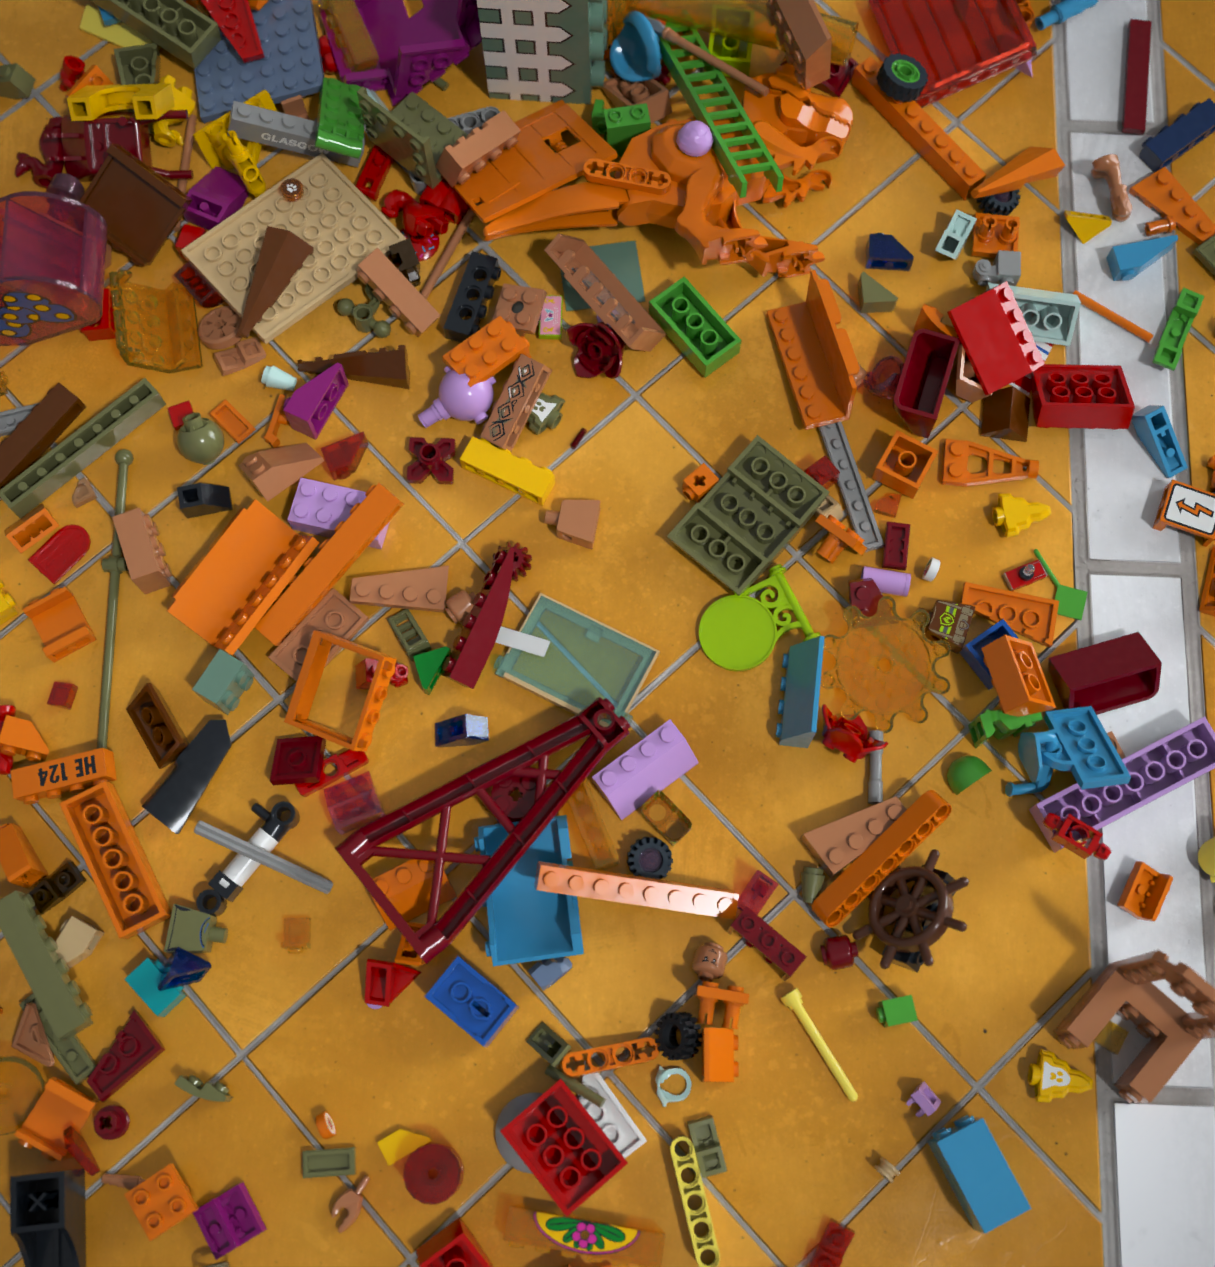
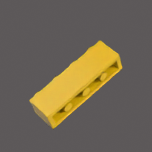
(508, 470)

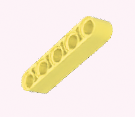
(702, 1213)

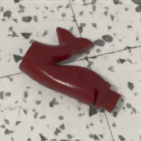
(49, 147)

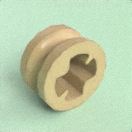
(886, 1169)

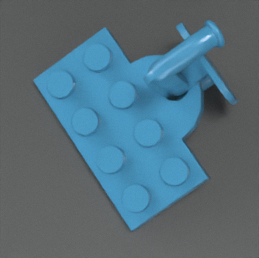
(1072, 744)

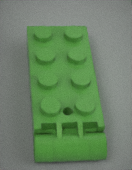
(339, 119)

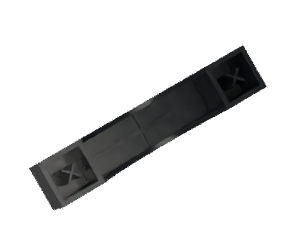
(49, 1218)

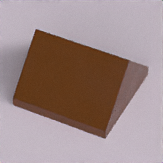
(1006, 415)

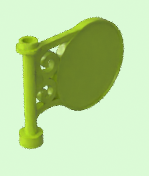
(742, 631)

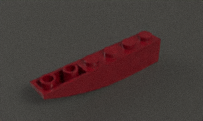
(482, 623)

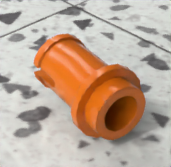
(1160, 226)

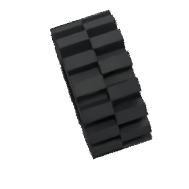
(689, 1036)

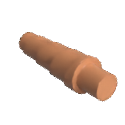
(122, 1181)

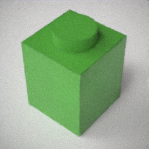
(896, 1011)

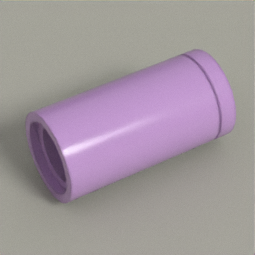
(888, 581)

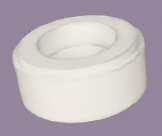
(931, 569)

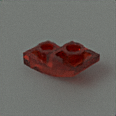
(832, 1245)

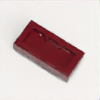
(896, 546)

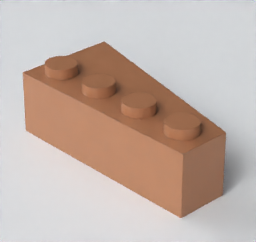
(477, 148)
(847, 838)

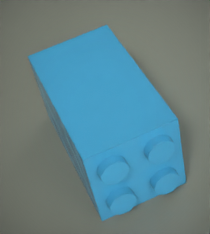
(978, 1173)

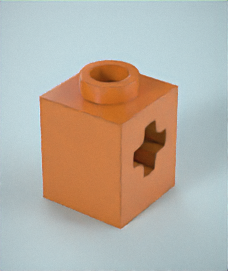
(701, 475)

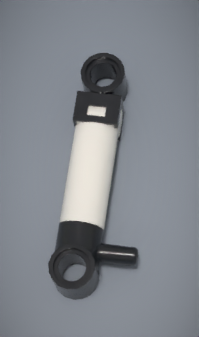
(229, 882)

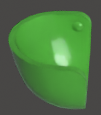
(965, 772)

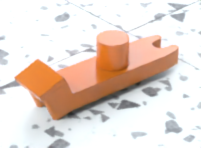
(277, 419)

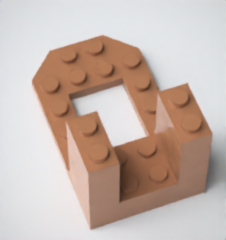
(1128, 990)

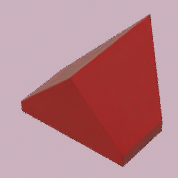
(386, 981)

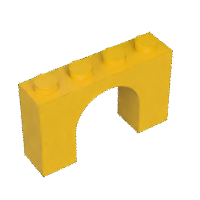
(147, 100)

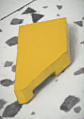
(401, 1144)

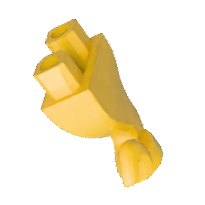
(182, 101)

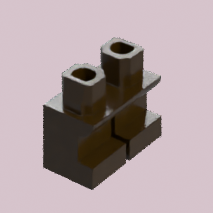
(409, 264)

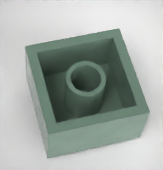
(224, 682)

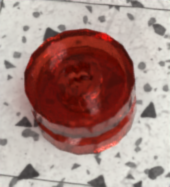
(449, 1178)

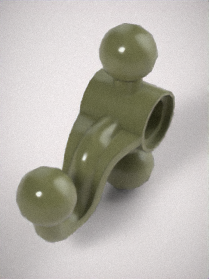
(346, 307)

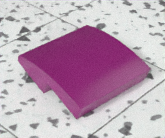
(229, 1220)

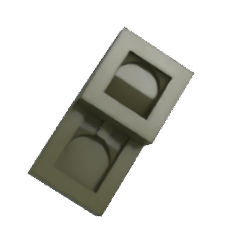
(707, 1146)

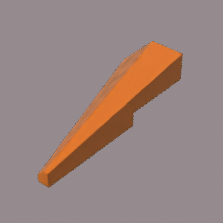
(1027, 167)

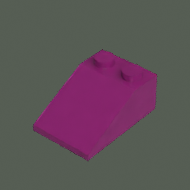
(315, 401)

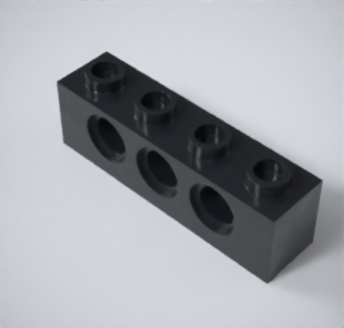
(478, 267)

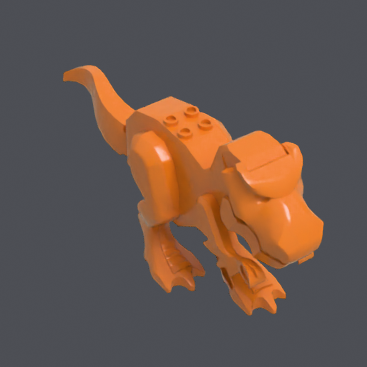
(702, 203)

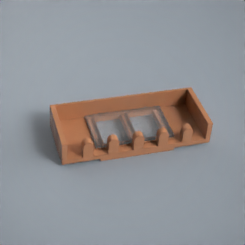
(606, 298)

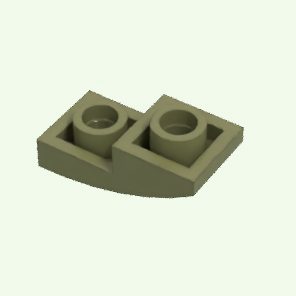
(210, 1091)

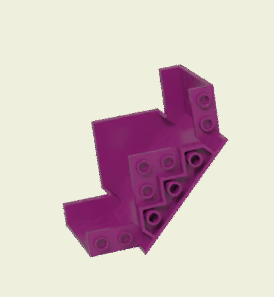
(412, 47)

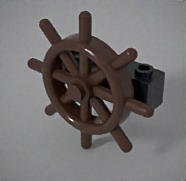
(919, 914)

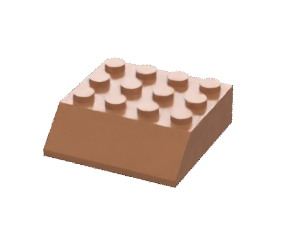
(804, 38)

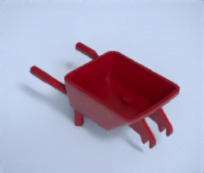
(87, 142)

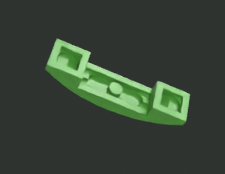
(1177, 328)

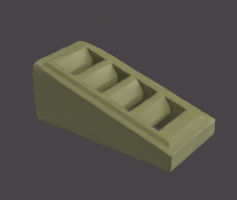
(415, 646)

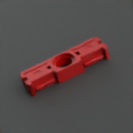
(346, 762)

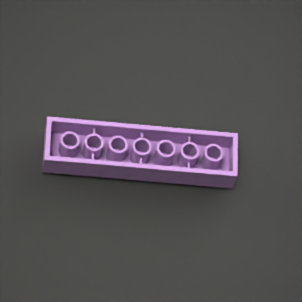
(1153, 774)

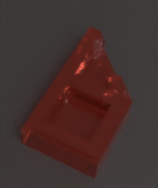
(80, 1150)

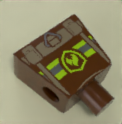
(950, 623)

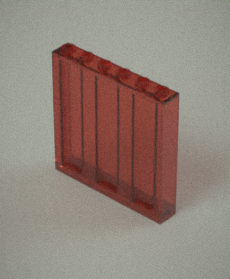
(955, 40)

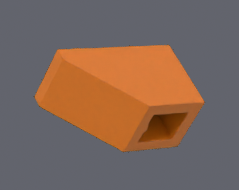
(22, 738)

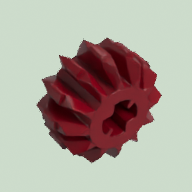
(522, 560)

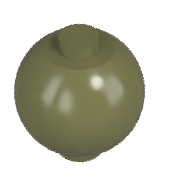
(200, 439)

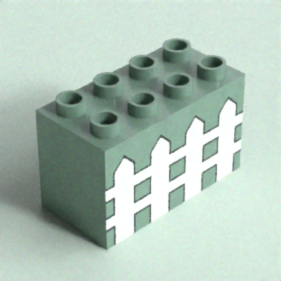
(544, 48)

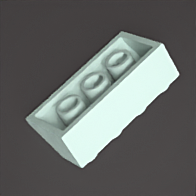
(1047, 313)

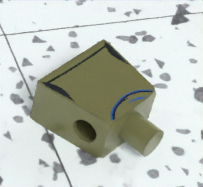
(193, 931)

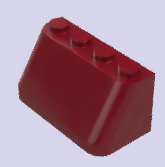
(924, 379)
(1107, 674)

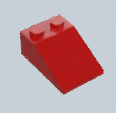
(453, 1248)

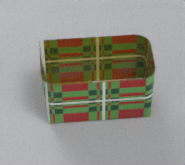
(670, 808)

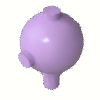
(459, 400)

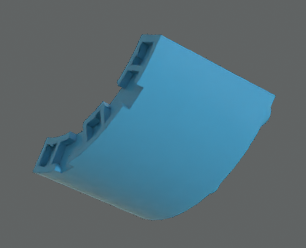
(526, 921)

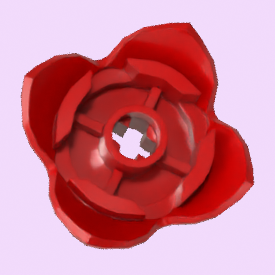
(848, 736)

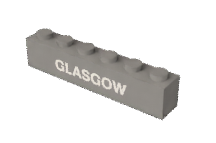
(281, 131)

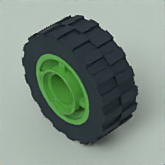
(902, 77)

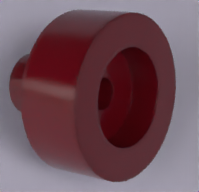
(663, 77)

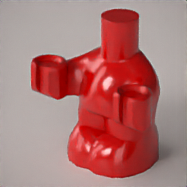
(71, 71)

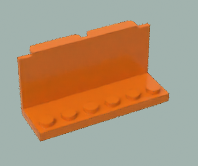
(816, 355)
(240, 577)

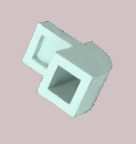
(956, 234)

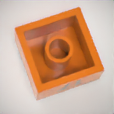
(904, 464)

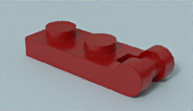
(374, 173)

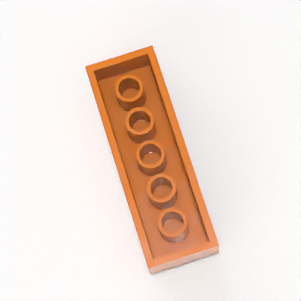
(116, 860)

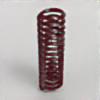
(583, 431)

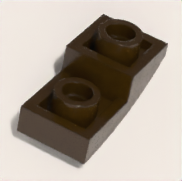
(57, 888)

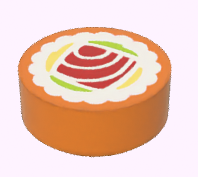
(325, 1125)

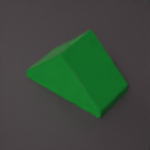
(430, 667)

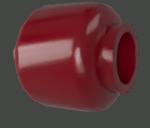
(838, 952)

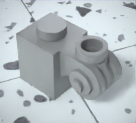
(1005, 268)

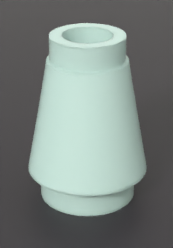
(277, 378)

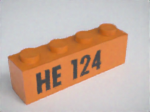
(63, 775)

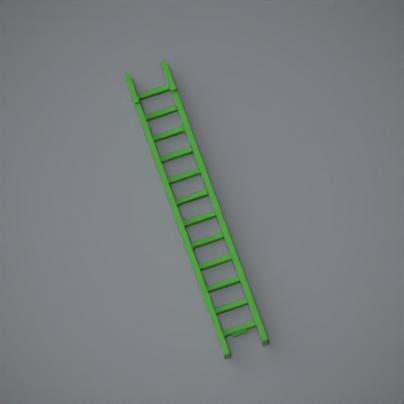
(735, 110)

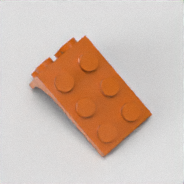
(487, 351)

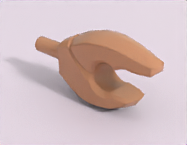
(352, 1201)

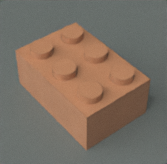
(142, 550)

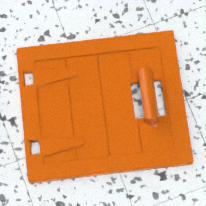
(531, 165)

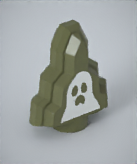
(545, 413)

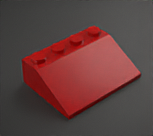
(996, 338)
(1081, 397)
(564, 1147)

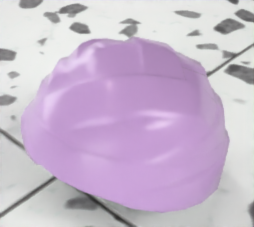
(695, 138)

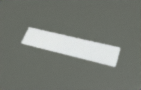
(522, 641)

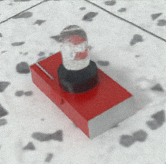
(1024, 575)

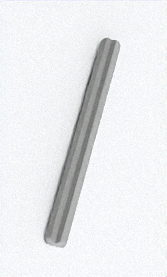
(263, 857)

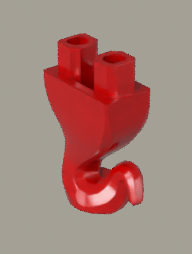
(417, 217)

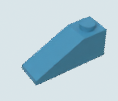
(1131, 259)
(1159, 439)

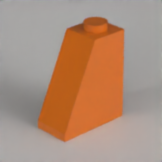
(19, 858)

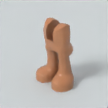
(1109, 168)

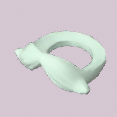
(666, 1097)

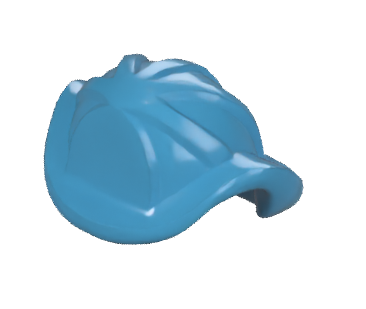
(636, 50)

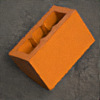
(31, 528)

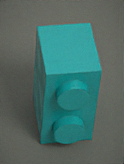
(145, 982)

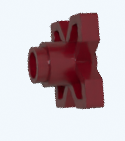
(431, 460)

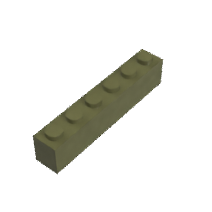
(42, 966)

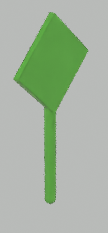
(1070, 599)

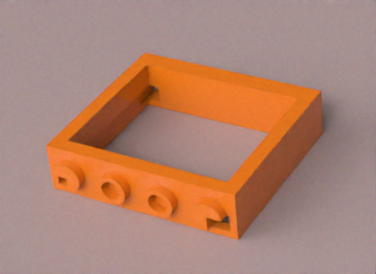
(309, 681)

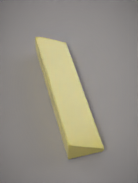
(117, 34)

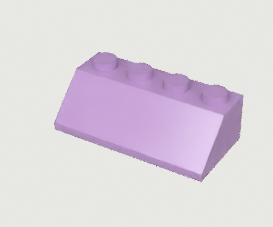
(645, 769)

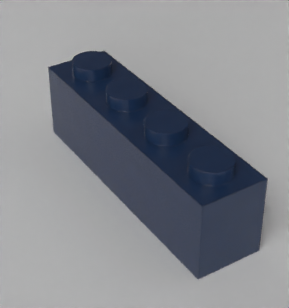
(1179, 137)

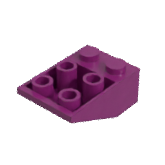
(215, 198)

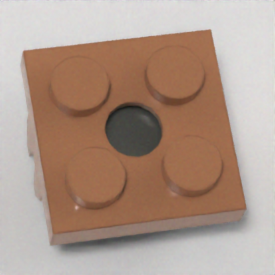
(521, 307)

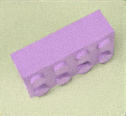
(322, 506)

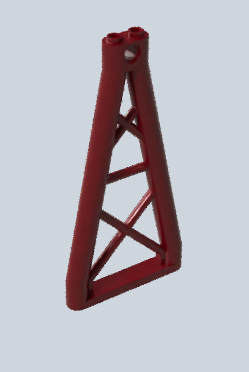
(548, 801)

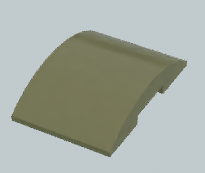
(749, 516)

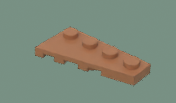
(405, 590)

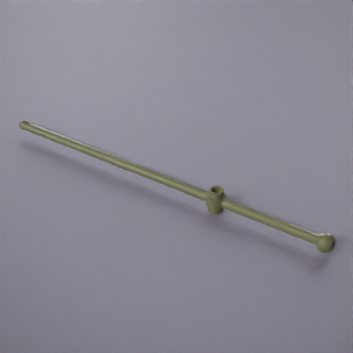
(115, 565)

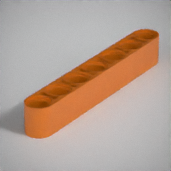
(881, 858)

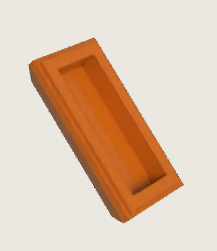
(232, 421)

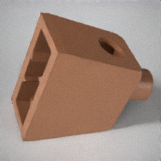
(576, 521)

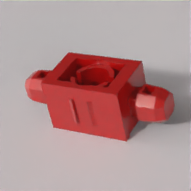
(1087, 833)

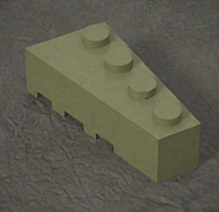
(139, 66)

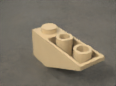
(77, 940)

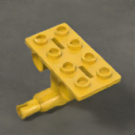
(232, 151)

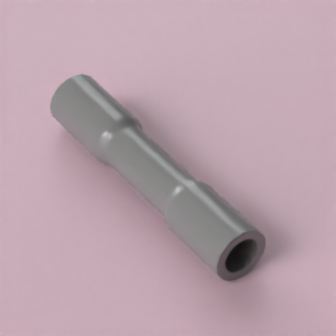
(875, 783)

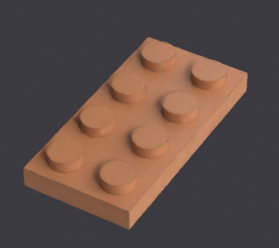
(332, 616)

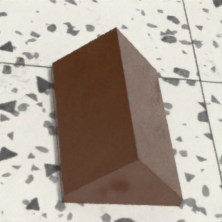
(157, 726)

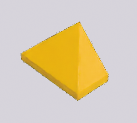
(1087, 224)

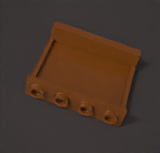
(136, 205)

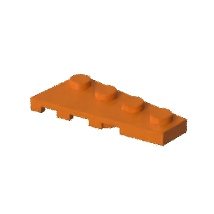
(1172, 200)
(1023, 613)

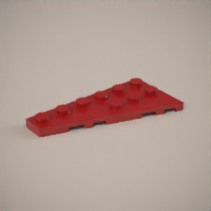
(237, 25)

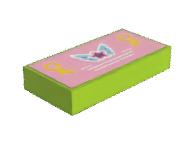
(551, 318)

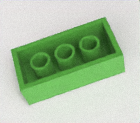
(694, 327)

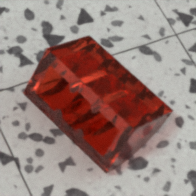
(198, 287)

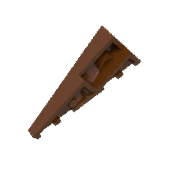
(380, 367)

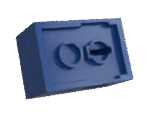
(472, 1002)

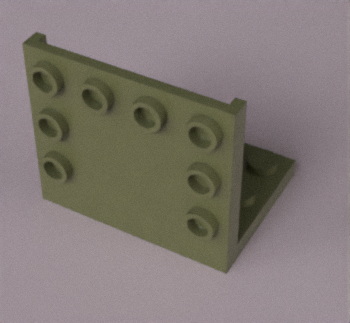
(410, 133)

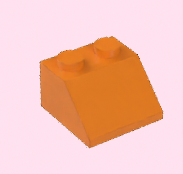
(718, 1055)

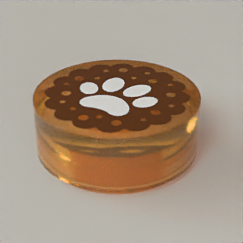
(292, 190)

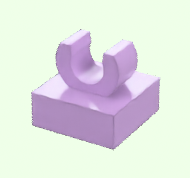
(925, 1099)

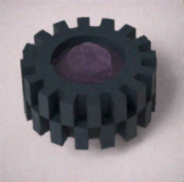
(999, 203)
(649, 858)

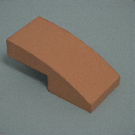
(242, 356)

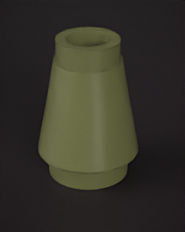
(811, 882)

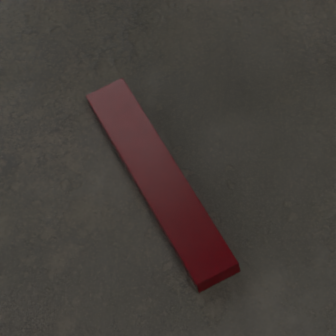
(1136, 76)

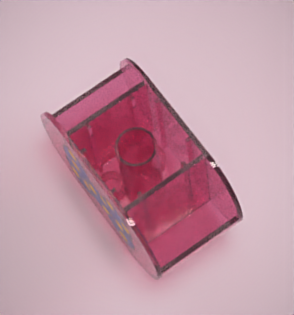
(49, 266)

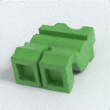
(1000, 725)

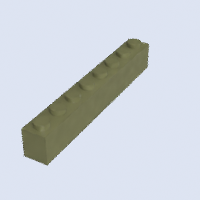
(82, 448)

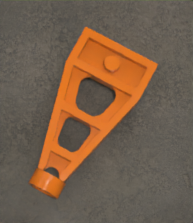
(956, 462)

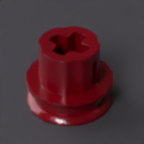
(119, 1122)

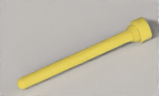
(794, 1002)

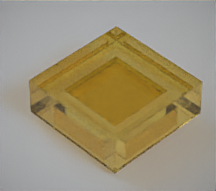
(1111, 1037)

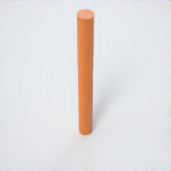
(1114, 317)

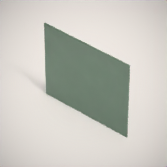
(624, 264)

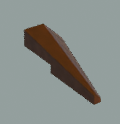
(278, 261)

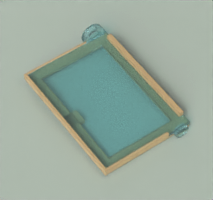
(580, 662)

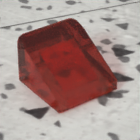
(62, 695)

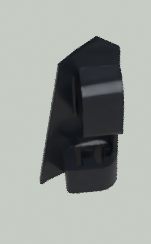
(192, 773)

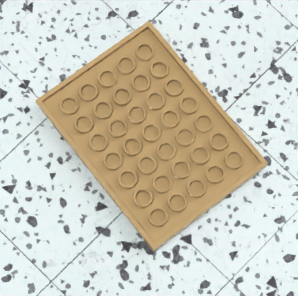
(328, 216)

